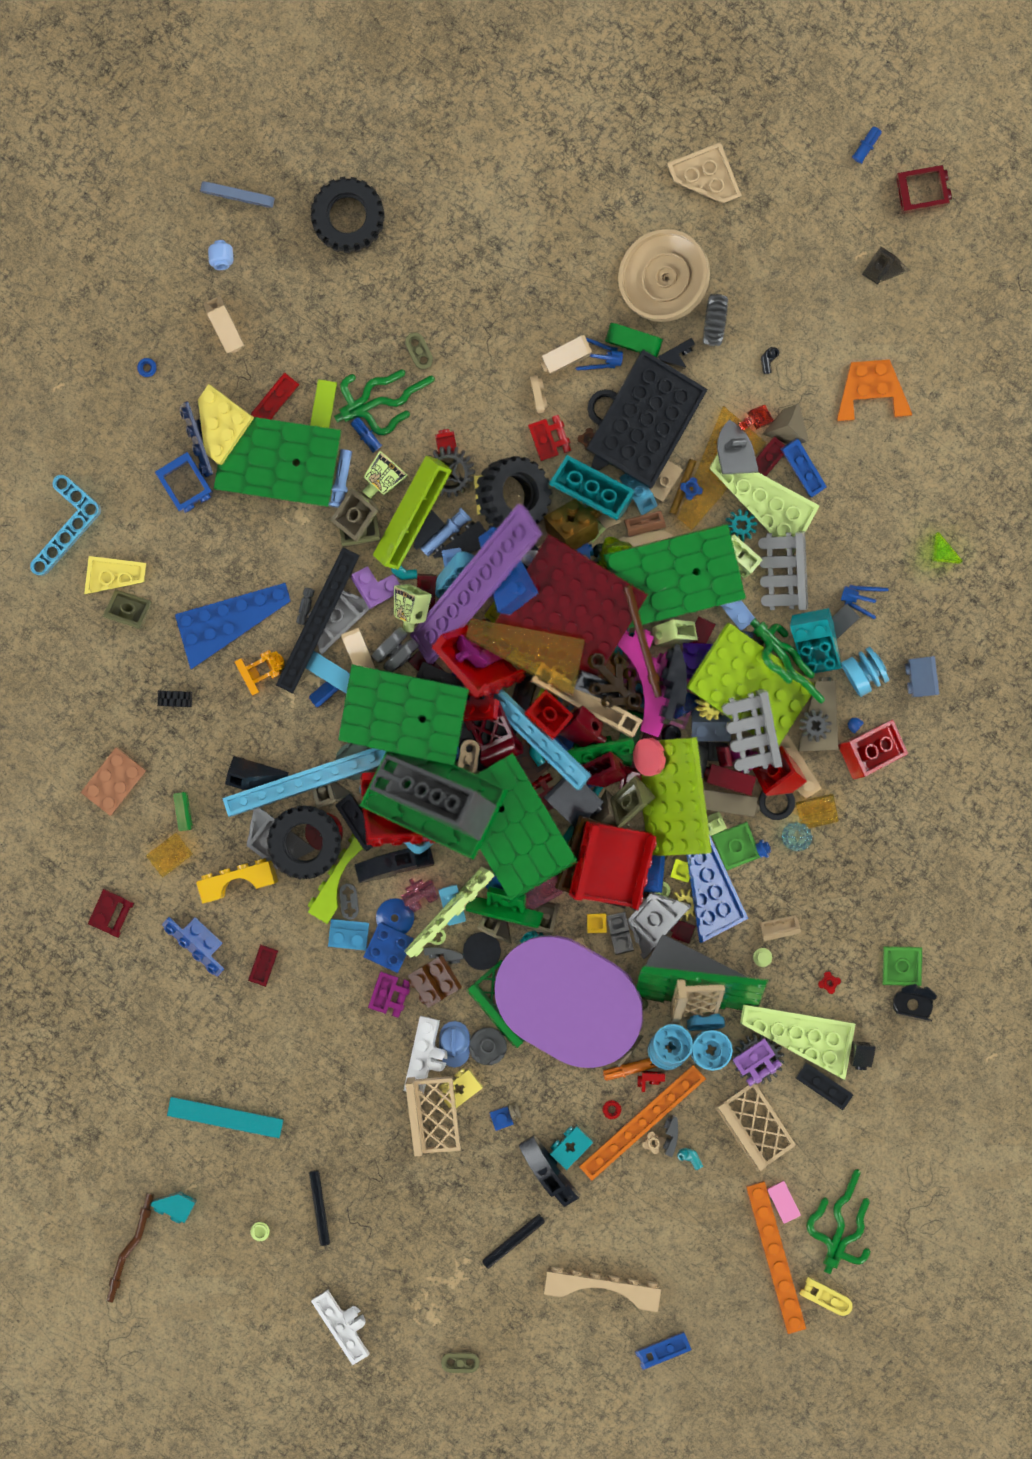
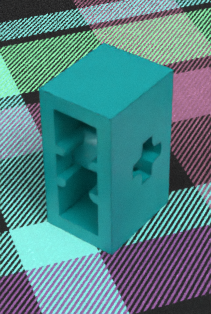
(581, 1144)

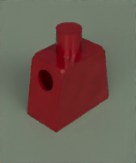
(583, 728)
(605, 770)

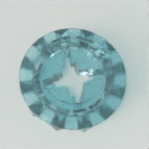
(791, 842)

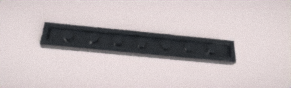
(317, 620)

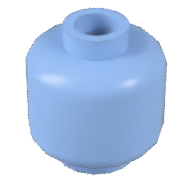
(220, 255)

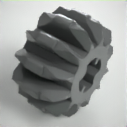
(822, 726)

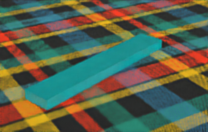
(225, 1117)

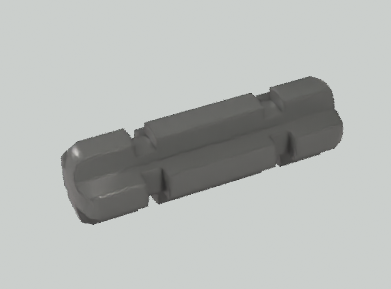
(305, 606)

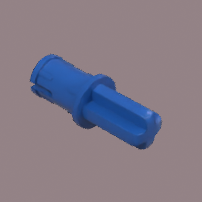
(867, 144)
(365, 434)

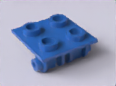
(388, 947)

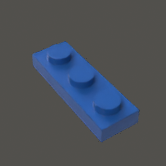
(803, 467)

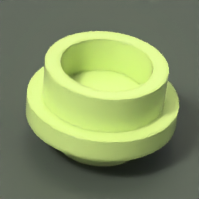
(762, 957)
(260, 1231)

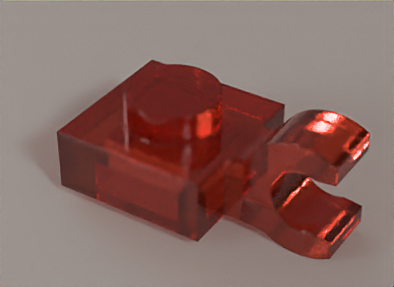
(758, 417)

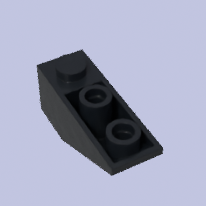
(467, 541)
(249, 774)

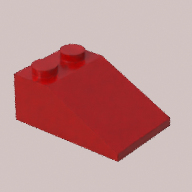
(873, 749)

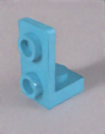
(642, 495)
(446, 895)

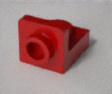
(445, 439)
(653, 1077)

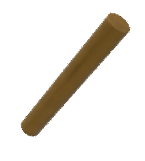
(680, 493)

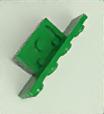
(593, 751)
(500, 907)

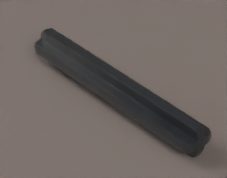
(319, 1208)
(513, 1241)

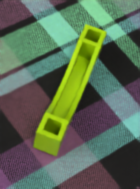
(327, 902)

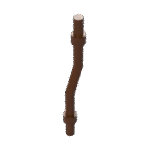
(115, 1281)

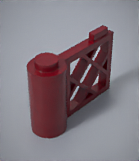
(496, 749)

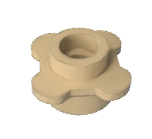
(648, 1143)

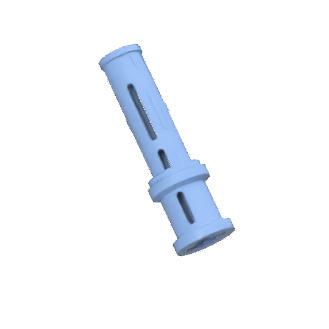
(339, 487)
(453, 526)

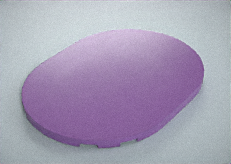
(568, 1001)

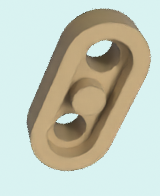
(537, 386)
(469, 758)

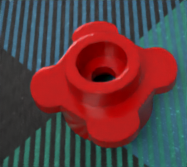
(824, 982)

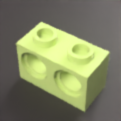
(746, 558)

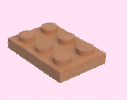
(113, 781)

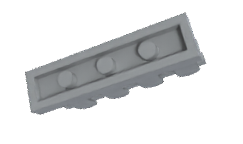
(787, 561)
(759, 740)

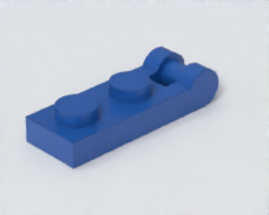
(663, 1350)

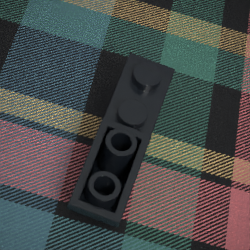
(675, 677)
(391, 864)
(547, 1172)

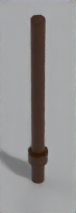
(653, 676)

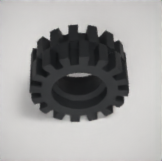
(174, 698)

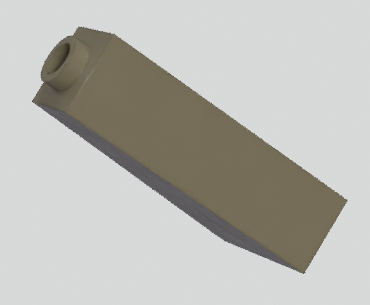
(828, 690)
(731, 803)

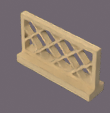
(695, 1001)
(416, 1118)
(741, 1135)

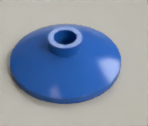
(397, 907)

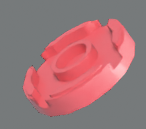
(649, 756)

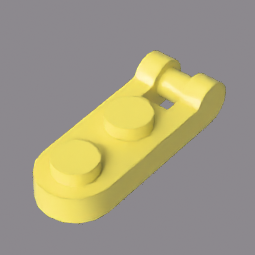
(827, 1297)

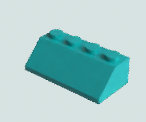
(592, 487)

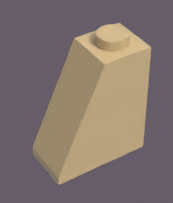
(223, 324)
(566, 355)
(357, 648)

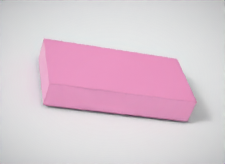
(783, 1202)

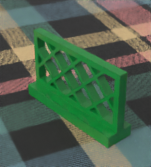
(489, 1007)

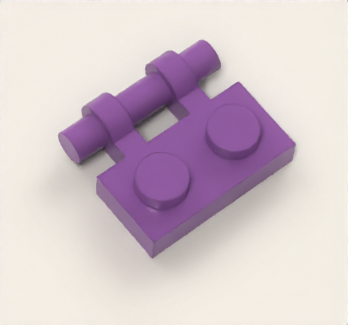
(753, 1057)

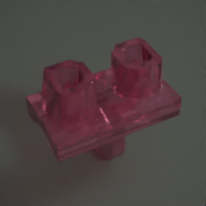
(417, 891)

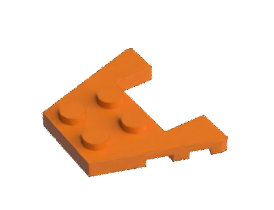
(872, 381)

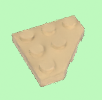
(706, 174)

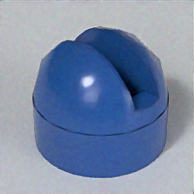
(854, 724)

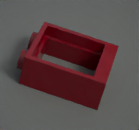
(903, 191)
(729, 779)

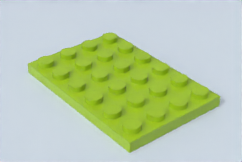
(736, 669)
(679, 808)

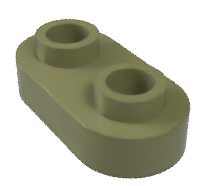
(419, 351)
(460, 1364)

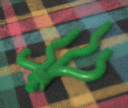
(357, 408)
(772, 643)
(835, 1250)

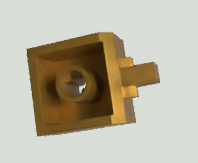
(573, 524)

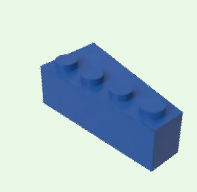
(515, 588)

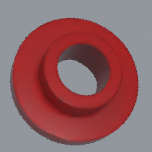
(614, 1115)

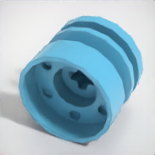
(865, 671)
(678, 1041)
(721, 1054)

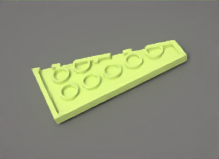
(771, 503)
(452, 908)
(812, 1037)

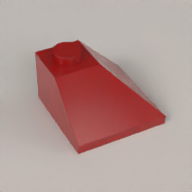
(549, 714)
(780, 779)

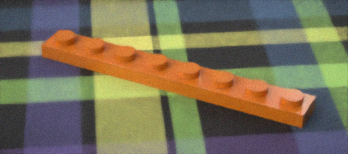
(642, 1122)
(776, 1257)

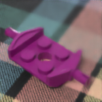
(476, 654)

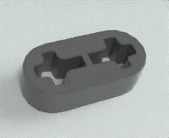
(344, 902)

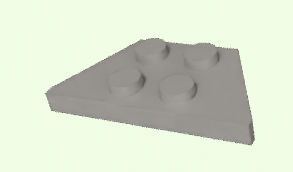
(345, 615)
(259, 832)
(655, 917)

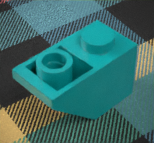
(175, 1205)

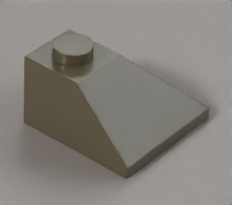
(355, 514)

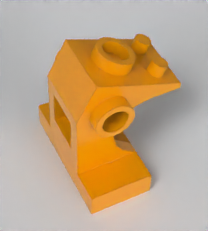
(251, 675)

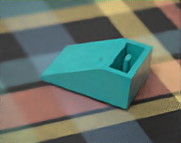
(816, 640)

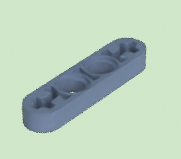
(237, 194)

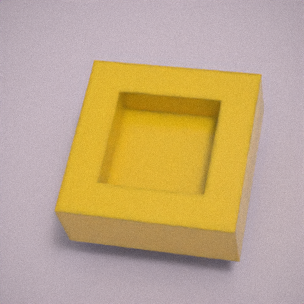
(596, 923)

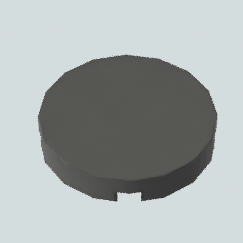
(488, 1046)

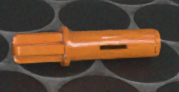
(627, 1069)

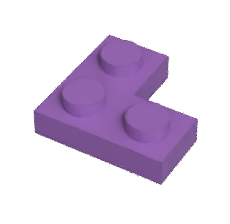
(371, 590)

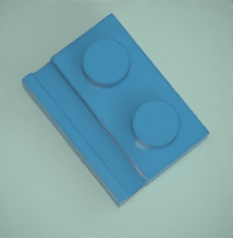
(348, 934)

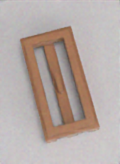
(644, 523)

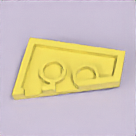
(112, 573)

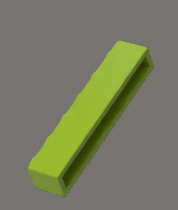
(412, 512)

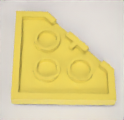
(221, 423)

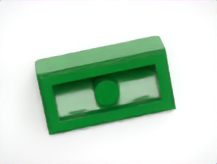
(183, 811)

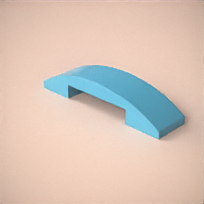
(328, 671)

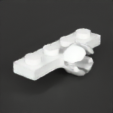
(424, 1052)
(342, 1325)

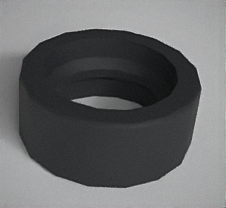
(591, 404)
(776, 816)

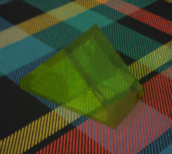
(943, 552)

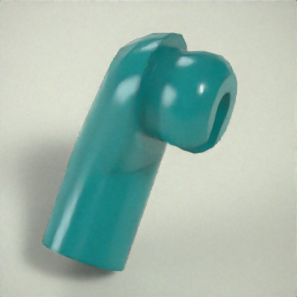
(404, 574)
(536, 756)
(690, 1155)

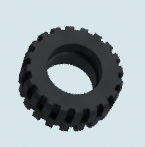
(347, 189)
(527, 474)
(304, 868)

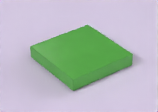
(736, 846)
(902, 965)

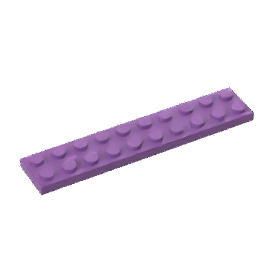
(478, 580)

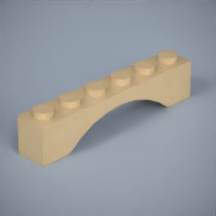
(614, 716)
(561, 1283)

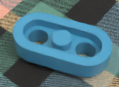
(699, 1023)

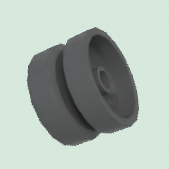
(397, 653)

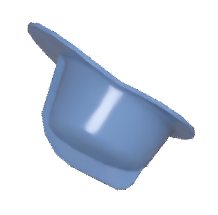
(455, 1039)

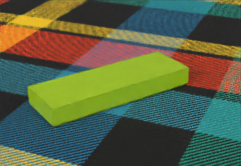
(323, 403)

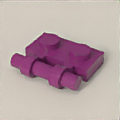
(383, 993)

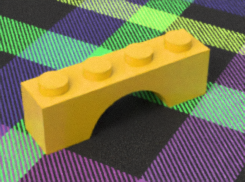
(214, 887)

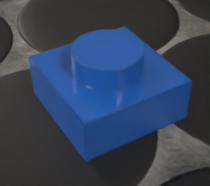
(501, 1118)

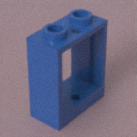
(175, 465)

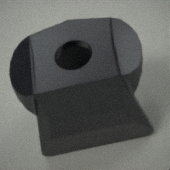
(923, 996)

